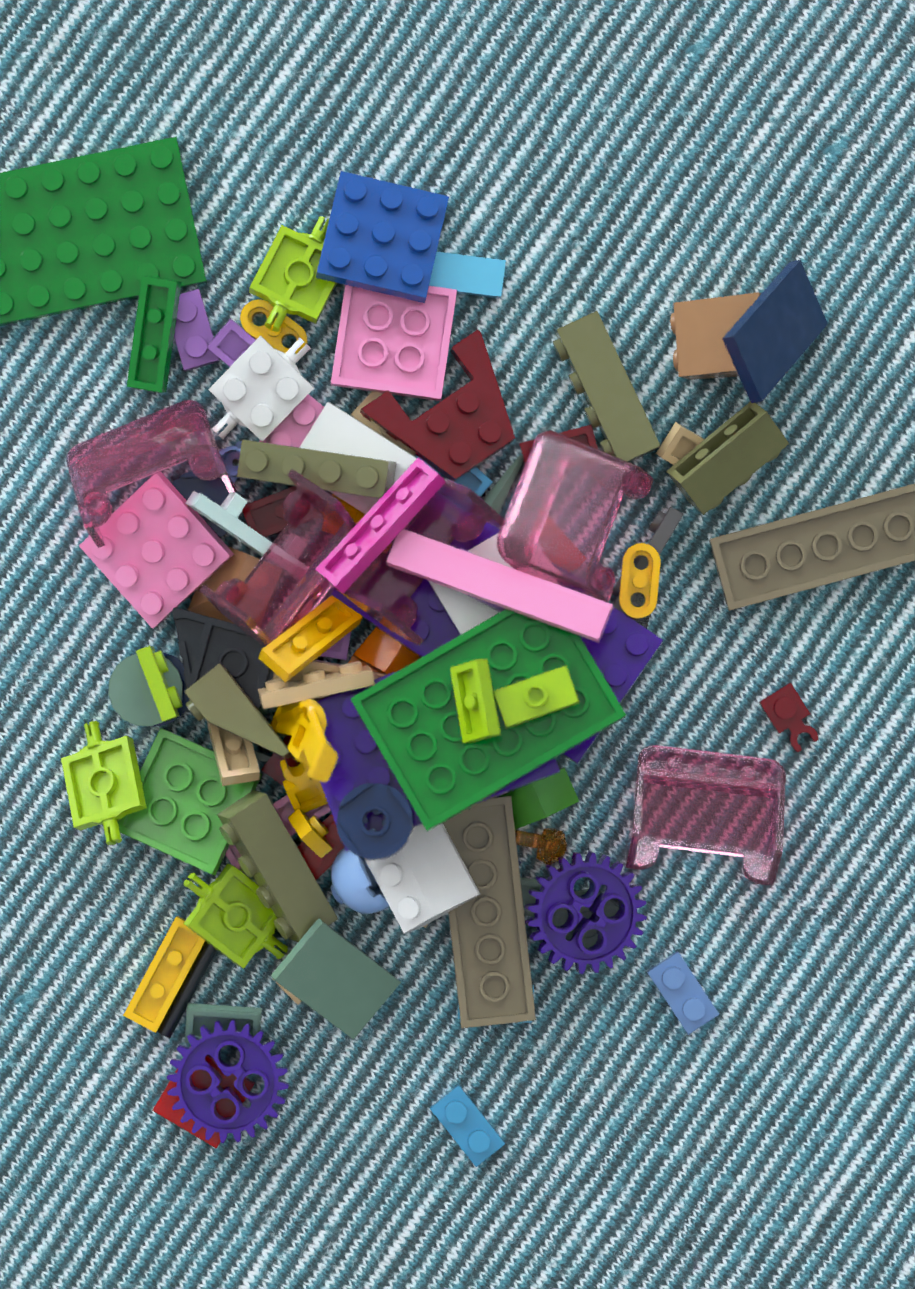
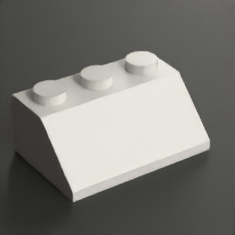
(424, 878)

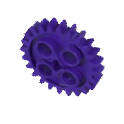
(612, 931)
(201, 1103)

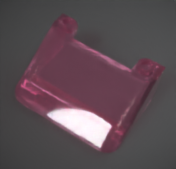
(139, 451)
(566, 513)
(708, 807)

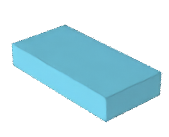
(468, 274)

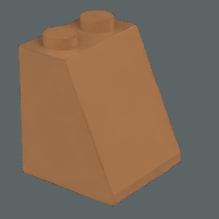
(700, 335)

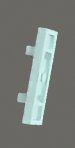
(226, 518)

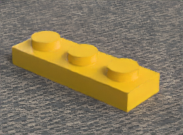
(309, 638)
(165, 976)

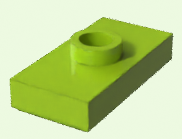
(536, 697)

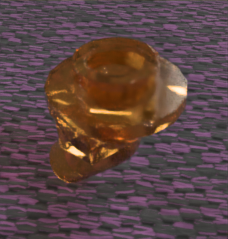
(549, 844)

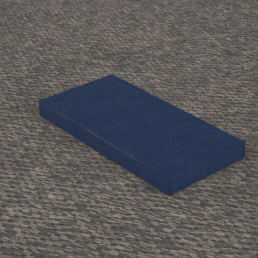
(775, 331)

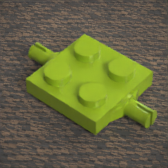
(289, 276)
(103, 783)
(233, 916)

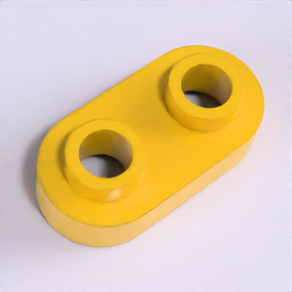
(274, 338)
(639, 581)

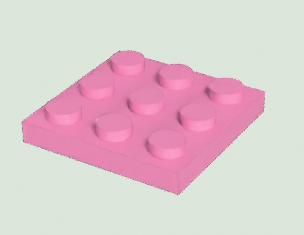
(394, 342)
(157, 549)

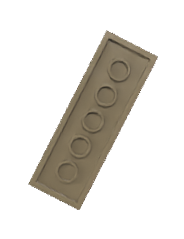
(816, 547)
(490, 928)

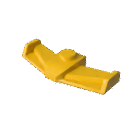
(308, 744)

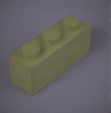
(728, 457)

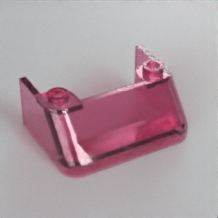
(285, 579)
(386, 591)

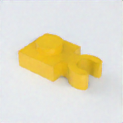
(301, 789)

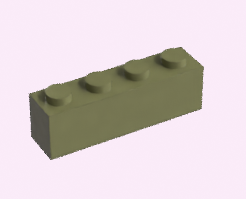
(606, 388)
(325, 469)
(275, 865)

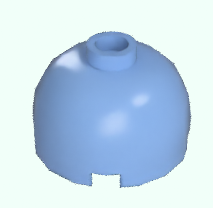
(355, 884)

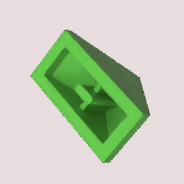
(542, 799)

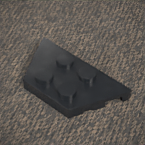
(211, 641)

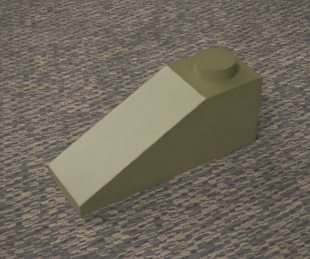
(226, 705)

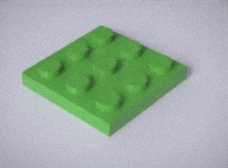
(183, 802)

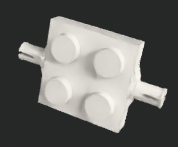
(261, 388)

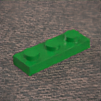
(154, 334)

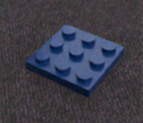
(382, 237)

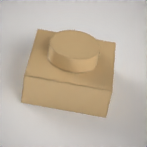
(678, 443)

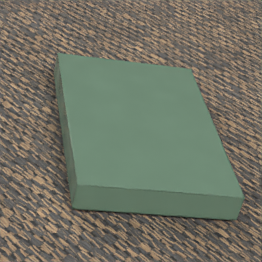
(335, 978)

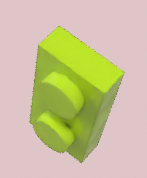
(165, 697)
(475, 700)

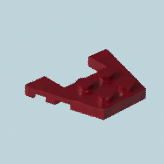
(460, 428)

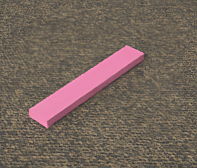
(500, 585)

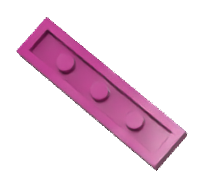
(380, 525)

